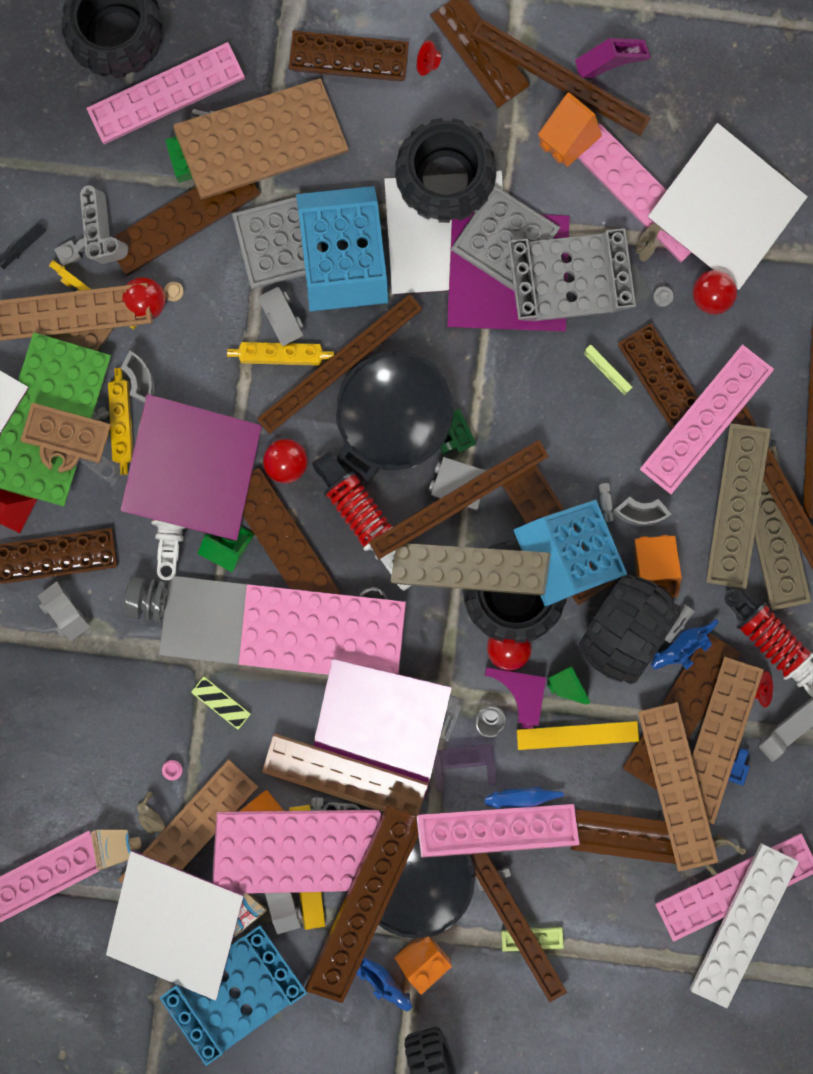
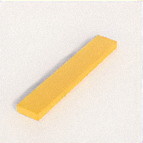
(577, 735)
(310, 901)

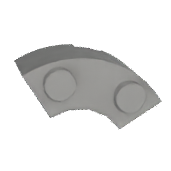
(280, 315)
(140, 375)
(641, 513)
(59, 605)
(284, 911)

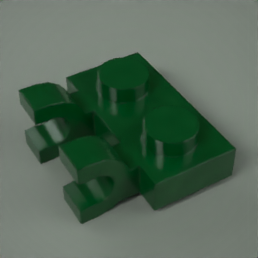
(460, 435)

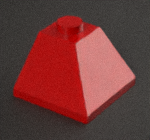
(15, 510)

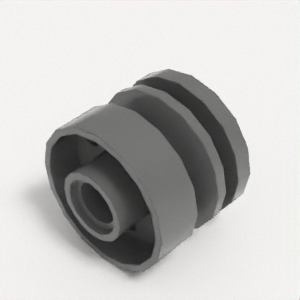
(143, 598)

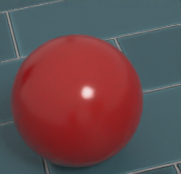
(714, 292)
(139, 297)
(285, 461)
(508, 654)

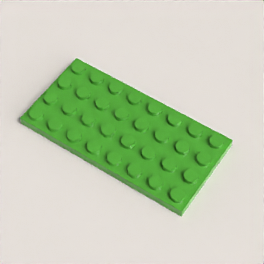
(62, 379)

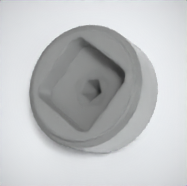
(663, 297)

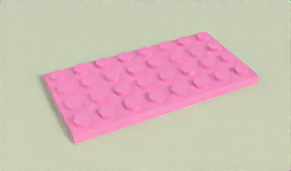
(310, 628)
(291, 849)

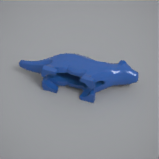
(684, 646)
(521, 797)
(383, 984)

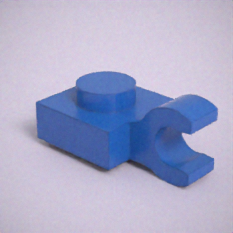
(740, 770)

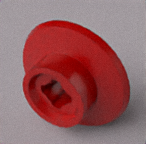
(427, 58)
(765, 690)

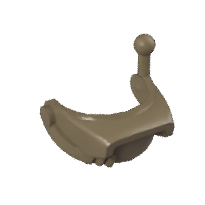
(645, 246)
(148, 817)
(718, 841)

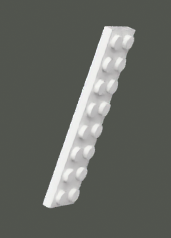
(744, 925)

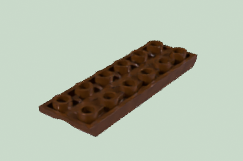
(348, 56)
(494, 73)
(659, 374)
(57, 556)
(623, 836)

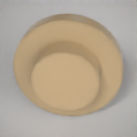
(173, 291)

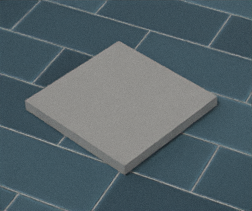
(487, 234)
(271, 242)
(203, 620)

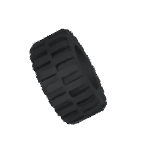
(428, 1052)

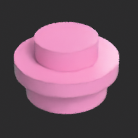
(172, 770)

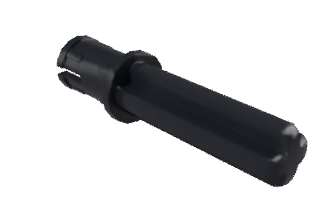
(21, 245)

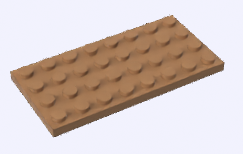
(260, 138)

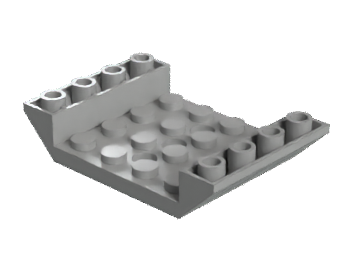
(599, 272)

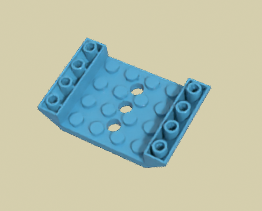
(342, 276)
(569, 563)
(264, 984)

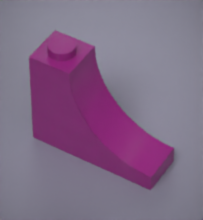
(611, 54)
(526, 691)

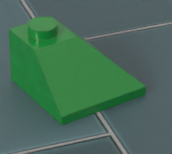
(567, 686)

